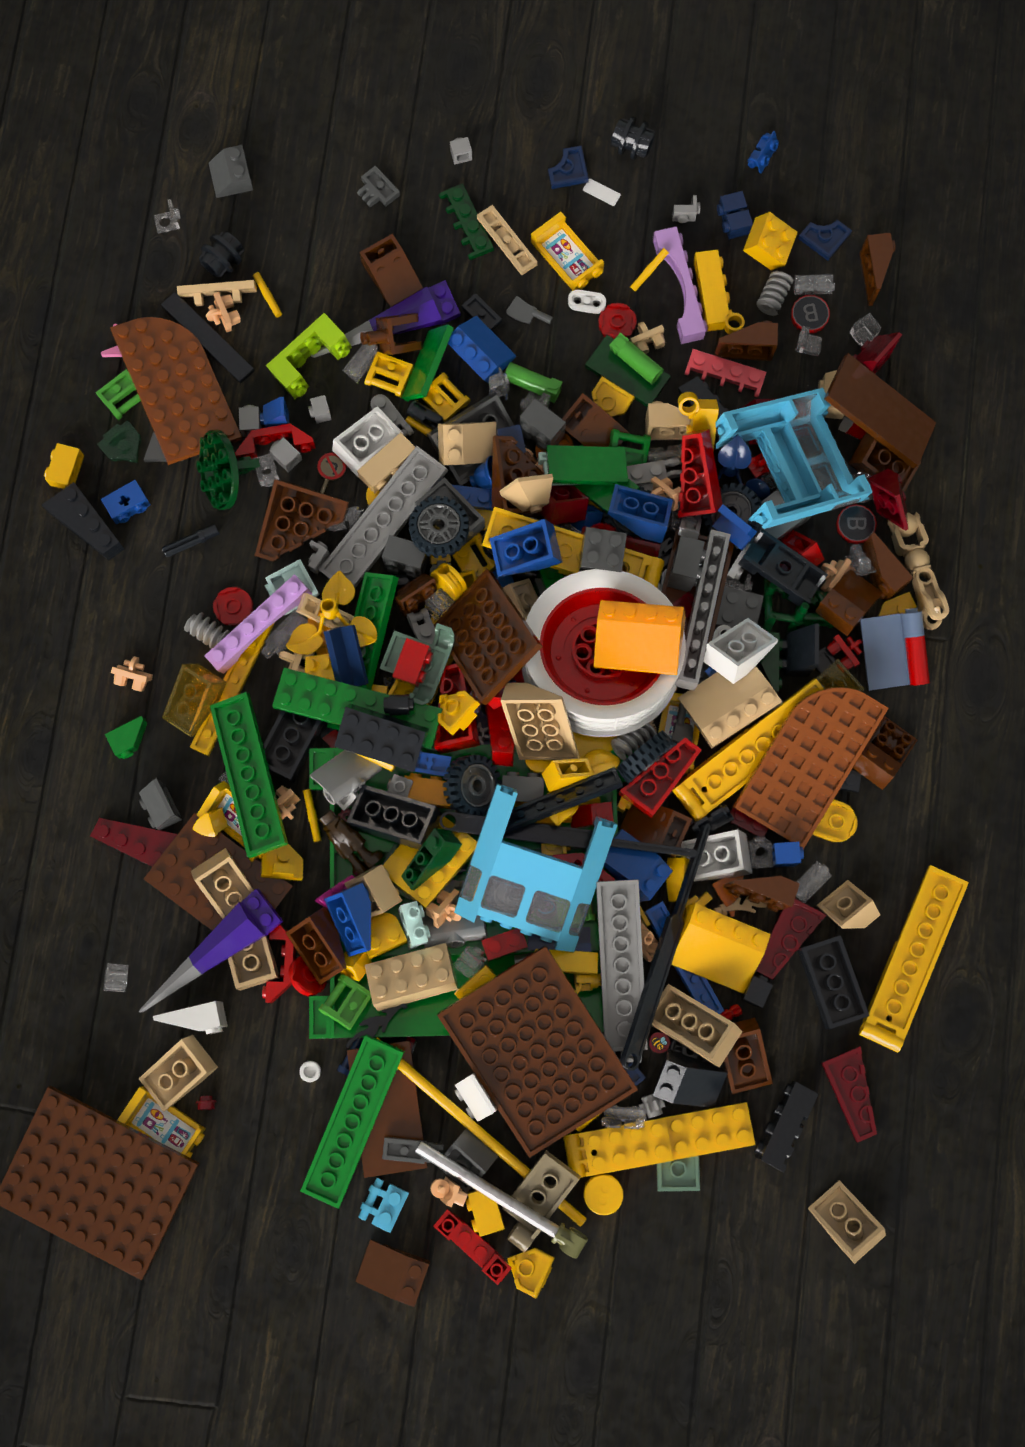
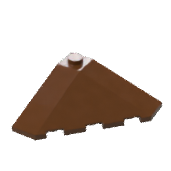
(508, 465)
(296, 516)

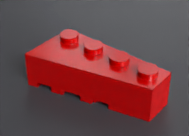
(699, 477)
(451, 683)
(500, 737)
(655, 784)

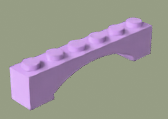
(691, 325)
(231, 647)

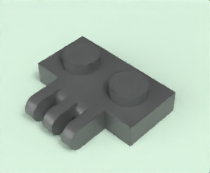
(377, 188)

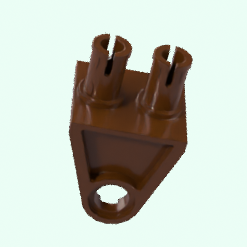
(384, 334)

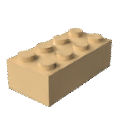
(411, 977)
(695, 1025)

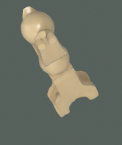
(917, 561)

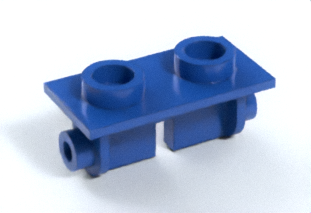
(768, 145)

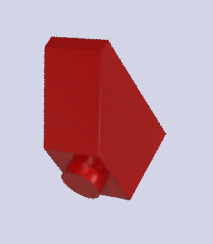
(804, 546)
(586, 814)

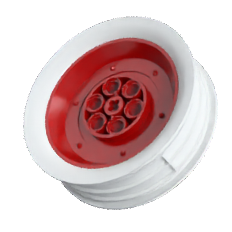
(604, 701)

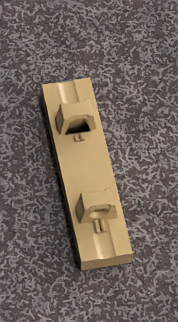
(507, 239)
(235, 288)
(310, 606)

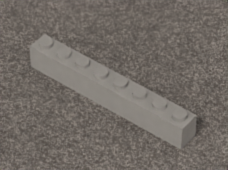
(703, 609)

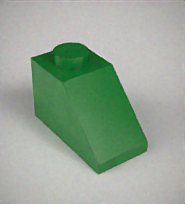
(127, 737)

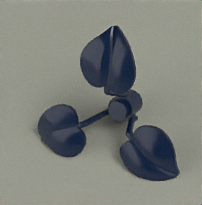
(737, 456)

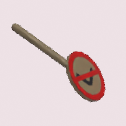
(330, 468)

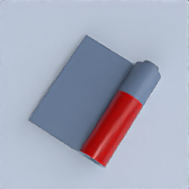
(895, 650)

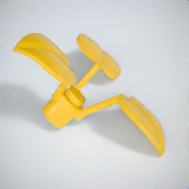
(337, 591)
(599, 761)

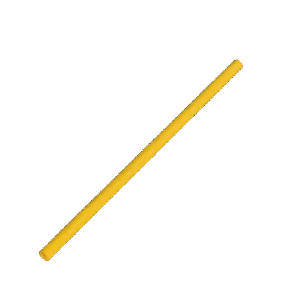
(479, 1132)

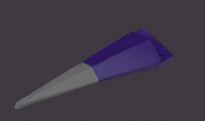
(433, 305)
(243, 926)

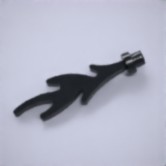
(377, 1021)

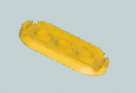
(837, 823)

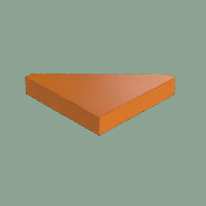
(725, 897)

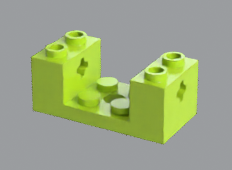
(308, 343)

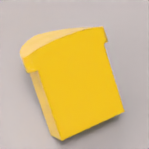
(211, 823)

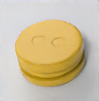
(449, 580)
(603, 1194)

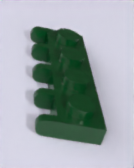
(468, 221)

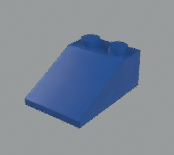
(641, 512)
(526, 549)
(640, 865)
(352, 918)

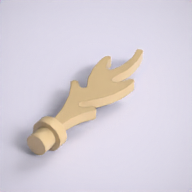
(746, 906)

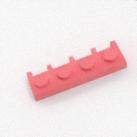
(726, 371)

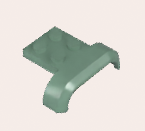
(441, 649)

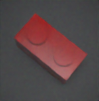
(413, 662)
(504, 944)

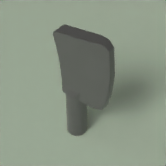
(525, 312)
(681, 729)

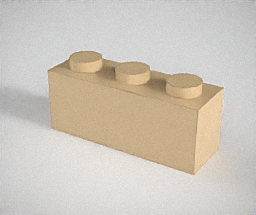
(385, 463)

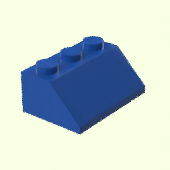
(480, 348)

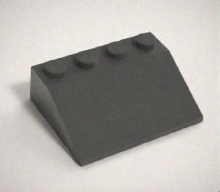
(486, 410)

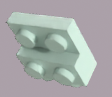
(278, 578)
(413, 926)

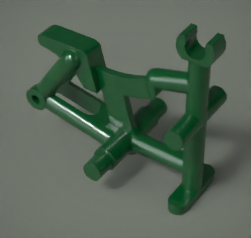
(800, 616)

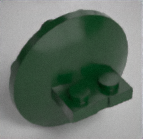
(221, 469)

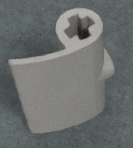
(344, 775)
(455, 932)

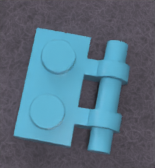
(389, 1208)

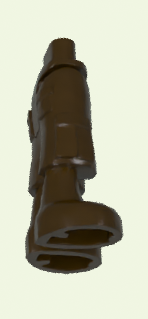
(347, 841)

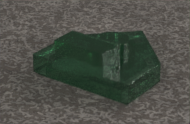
(121, 443)

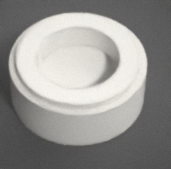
(310, 1071)

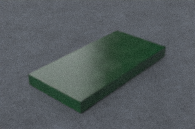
(610, 366)

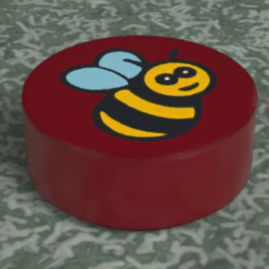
(659, 1042)

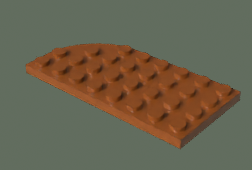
(174, 385)
(810, 761)

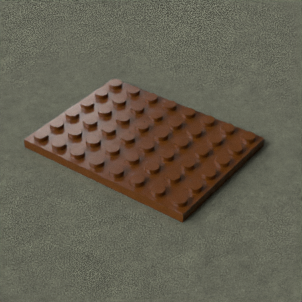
(537, 1051)
(96, 1182)

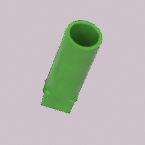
(636, 358)
(533, 381)

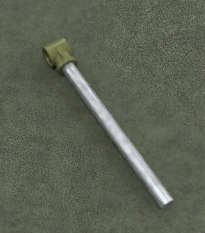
(570, 1240)

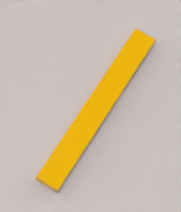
(236, 679)

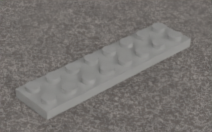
(384, 517)
(619, 957)

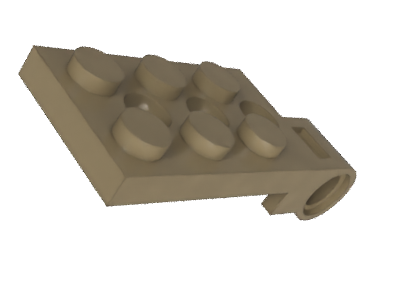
(548, 1165)

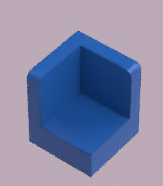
(592, 517)

